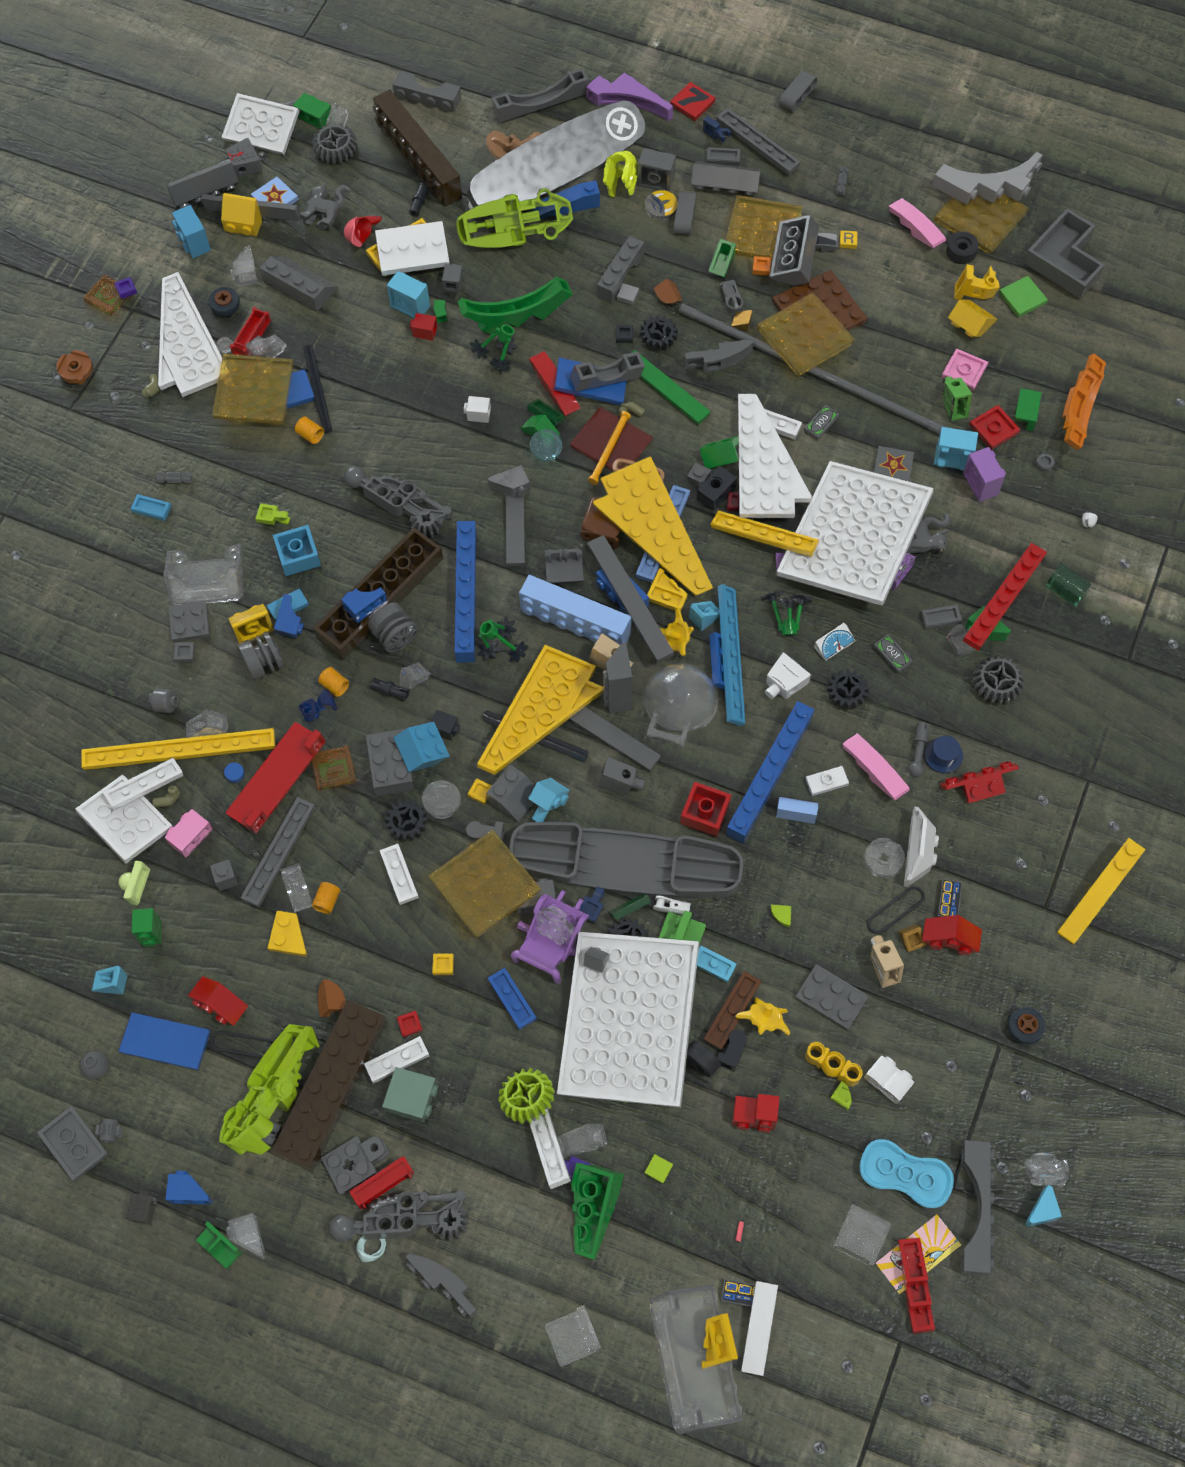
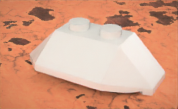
(920, 847)

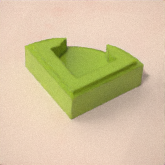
(782, 914)
(842, 1096)

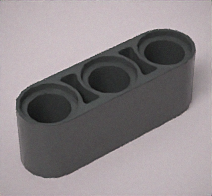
(798, 91)
(685, 213)

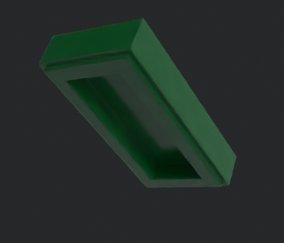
(540, 408)
(629, 907)

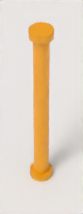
(593, 479)

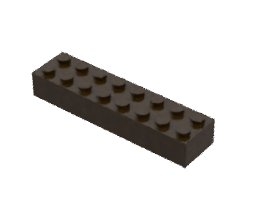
(417, 148)
(396, 575)
(329, 1086)

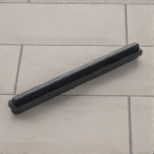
(317, 388)
(548, 741)

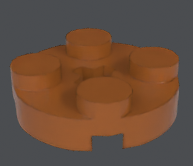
(76, 375)

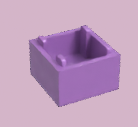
(984, 474)

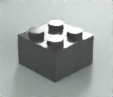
(656, 170)

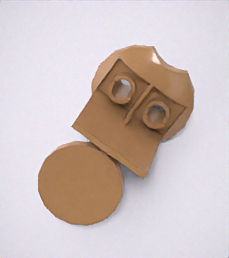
(501, 144)

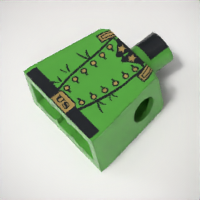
(956, 398)

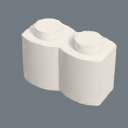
(889, 1079)

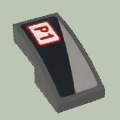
(827, 241)

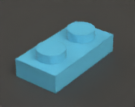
(715, 964)

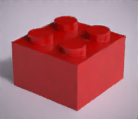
(705, 809)

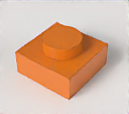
(761, 265)

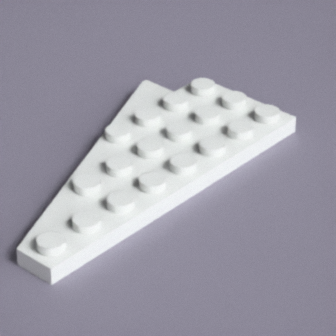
(186, 347)
(766, 472)

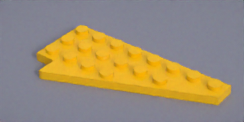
(646, 514)
(548, 697)

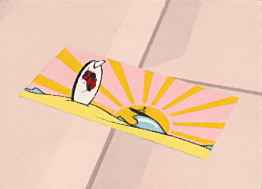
(936, 1244)

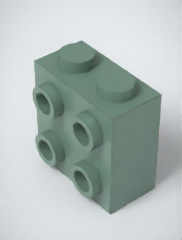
(410, 1095)

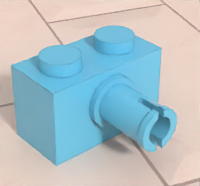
(548, 795)

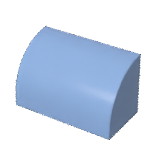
(797, 810)

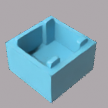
(408, 295)
(954, 447)

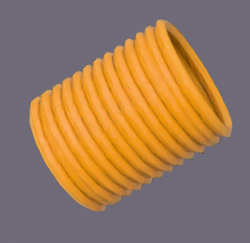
(309, 430)
(333, 681)
(326, 897)

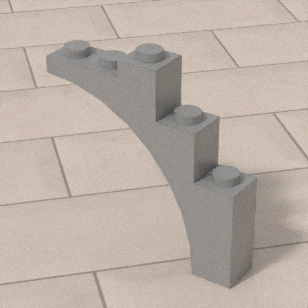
(989, 186)

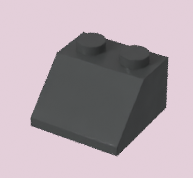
(511, 793)

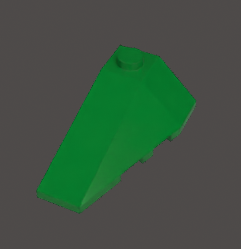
(595, 1198)

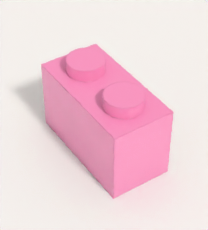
(188, 833)

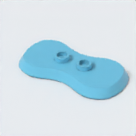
(923, 1179)

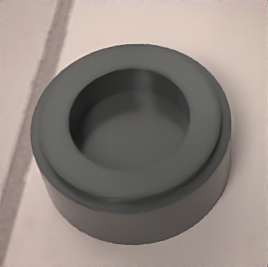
(1045, 462)

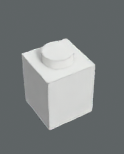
(478, 409)

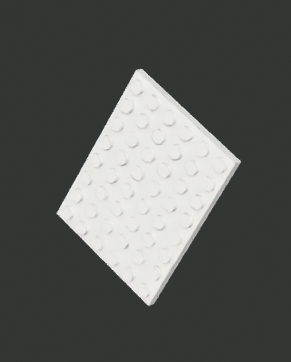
(861, 530)
(631, 1021)

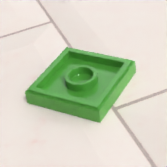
(1023, 296)

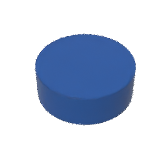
(234, 772)

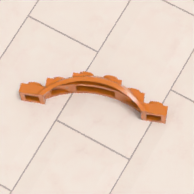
(1081, 401)

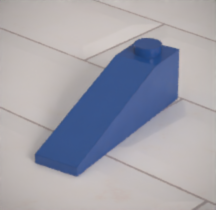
(581, 197)

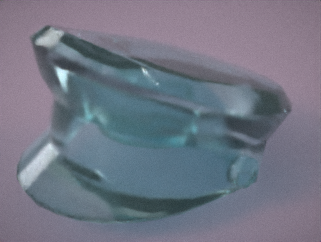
(545, 445)

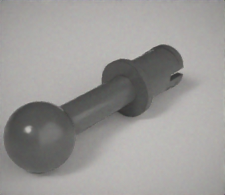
(916, 769)

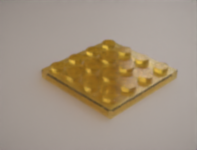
(982, 218)
(756, 225)
(805, 334)
(253, 389)
(484, 883)

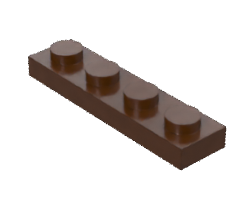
(735, 1003)

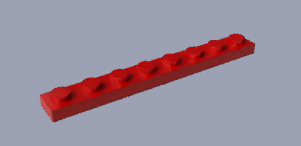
(1004, 597)

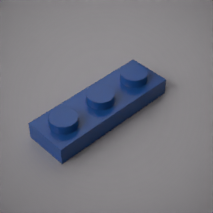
(717, 660)
(512, 998)

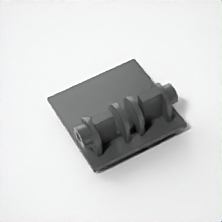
(564, 565)

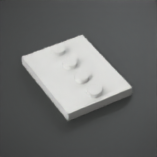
(262, 121)
(412, 248)
(126, 829)

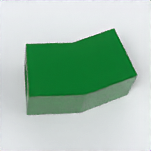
(440, 311)

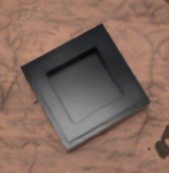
(624, 333)

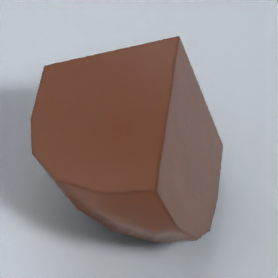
(668, 292)
(330, 998)

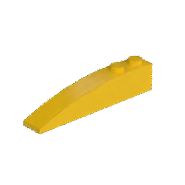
(1101, 891)

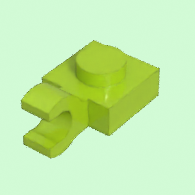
(269, 514)

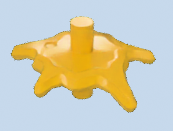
(678, 634)
(765, 1017)

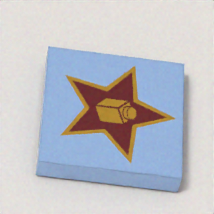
(276, 192)

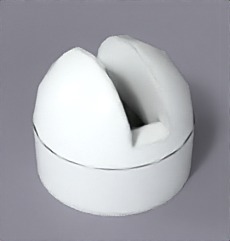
(1089, 519)

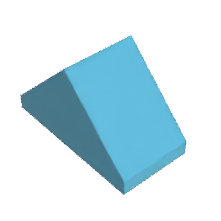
(703, 614)
(110, 980)
(1045, 1209)

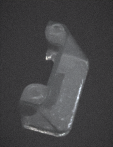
(204, 579)

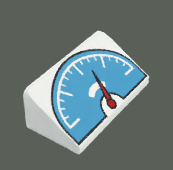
(834, 642)

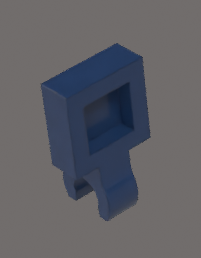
(713, 129)
(592, 905)

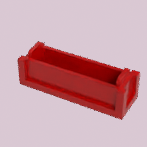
(254, 327)
(381, 1182)

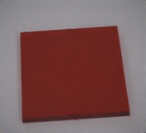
(597, 433)

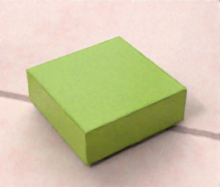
(658, 1169)

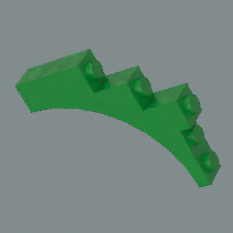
(517, 310)

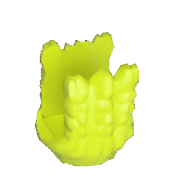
(614, 170)

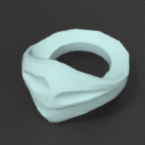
(369, 1258)

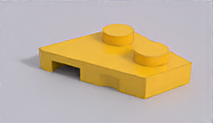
(666, 592)
(287, 935)
(719, 1341)

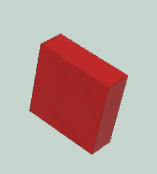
(409, 1024)

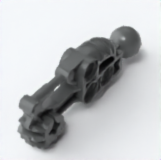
(395, 489)
(390, 1210)

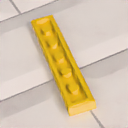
(765, 533)

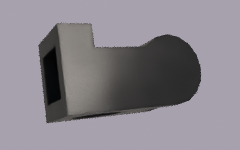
(736, 1045)

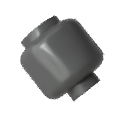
(163, 700)

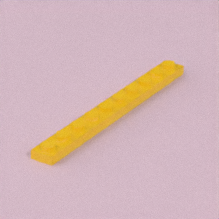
(178, 749)

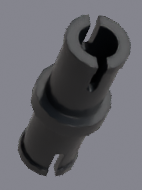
(418, 199)
(389, 688)

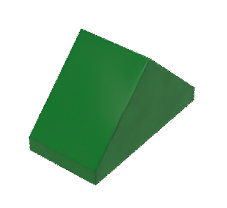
(537, 423)

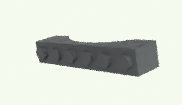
(510, 106)
(976, 1161)

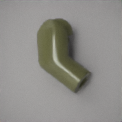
(152, 388)
(631, 407)
(169, 799)

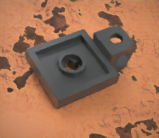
(364, 1158)

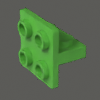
(682, 927)

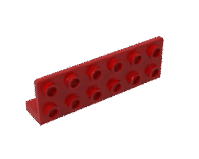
(276, 777)

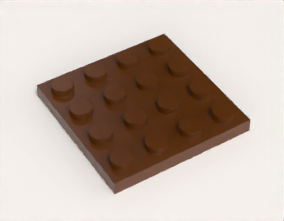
(831, 293)

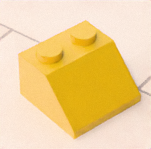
(240, 214)
(971, 318)
(251, 623)

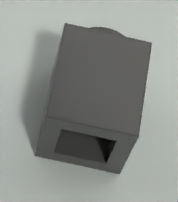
(452, 278)
(224, 875)

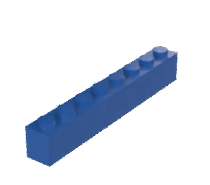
(465, 592)
(770, 772)

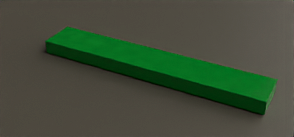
(673, 393)

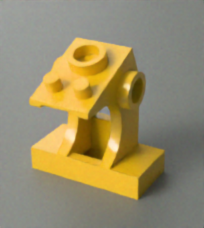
(975, 287)

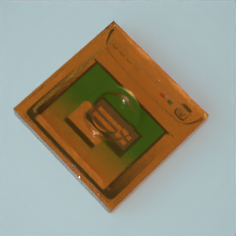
(104, 296)
(333, 768)

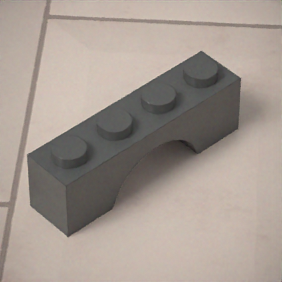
(443, 97)
(612, 280)
(625, 368)

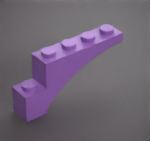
(628, 89)

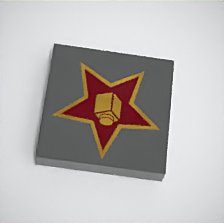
(894, 463)

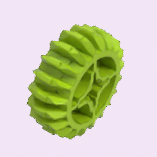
(514, 1101)

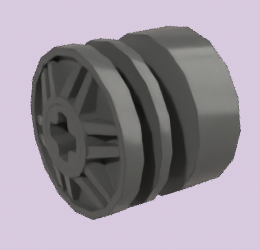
(392, 627)
(260, 655)

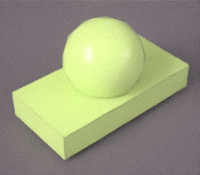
(134, 882)

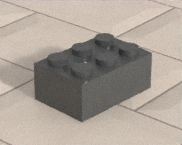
(387, 764)

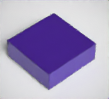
(125, 288)

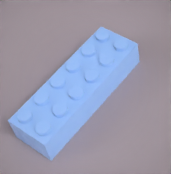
(573, 611)

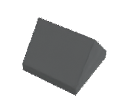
(595, 959)

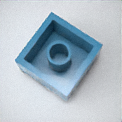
(190, 232)
(296, 550)
(421, 746)

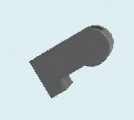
(476, 830)

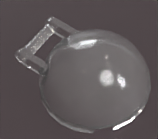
(679, 700)

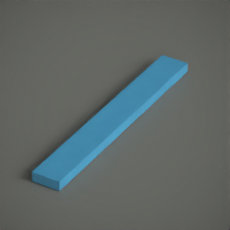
(731, 655)

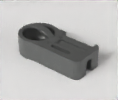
(731, 295)

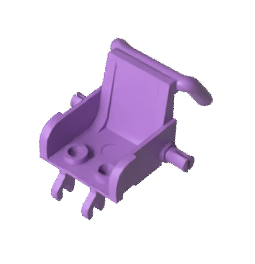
(541, 950)

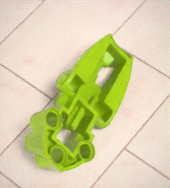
(510, 220)
(269, 1088)

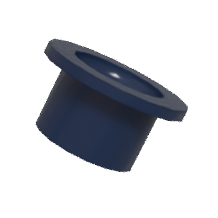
(943, 754)

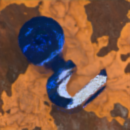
(311, 709)

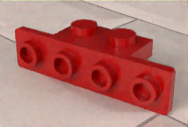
(981, 784)

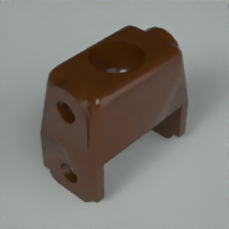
(597, 525)

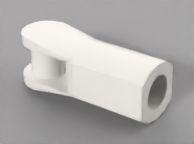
(675, 905)

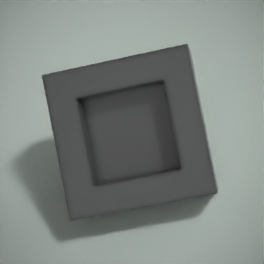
(698, 474)
(184, 652)

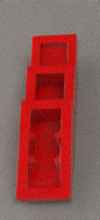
(546, 372)
(916, 1285)

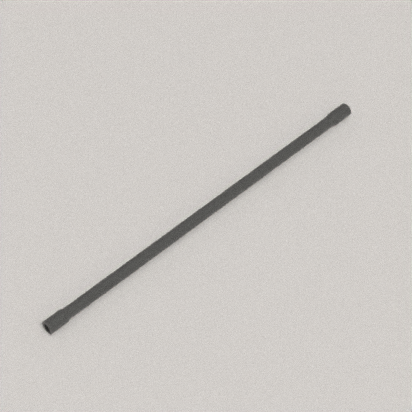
(831, 378)

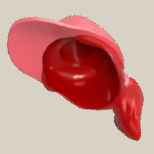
(359, 229)

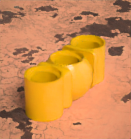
(823, 1062)

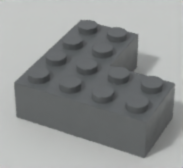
(1060, 255)

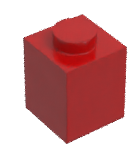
(424, 326)

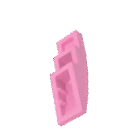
(919, 224)
(876, 766)

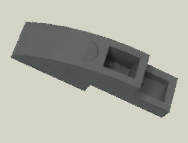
(725, 356)
(436, 1276)

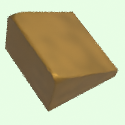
(742, 320)
(912, 937)

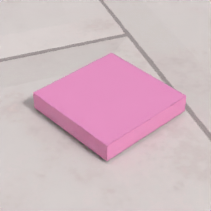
(966, 367)

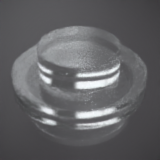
(223, 345)

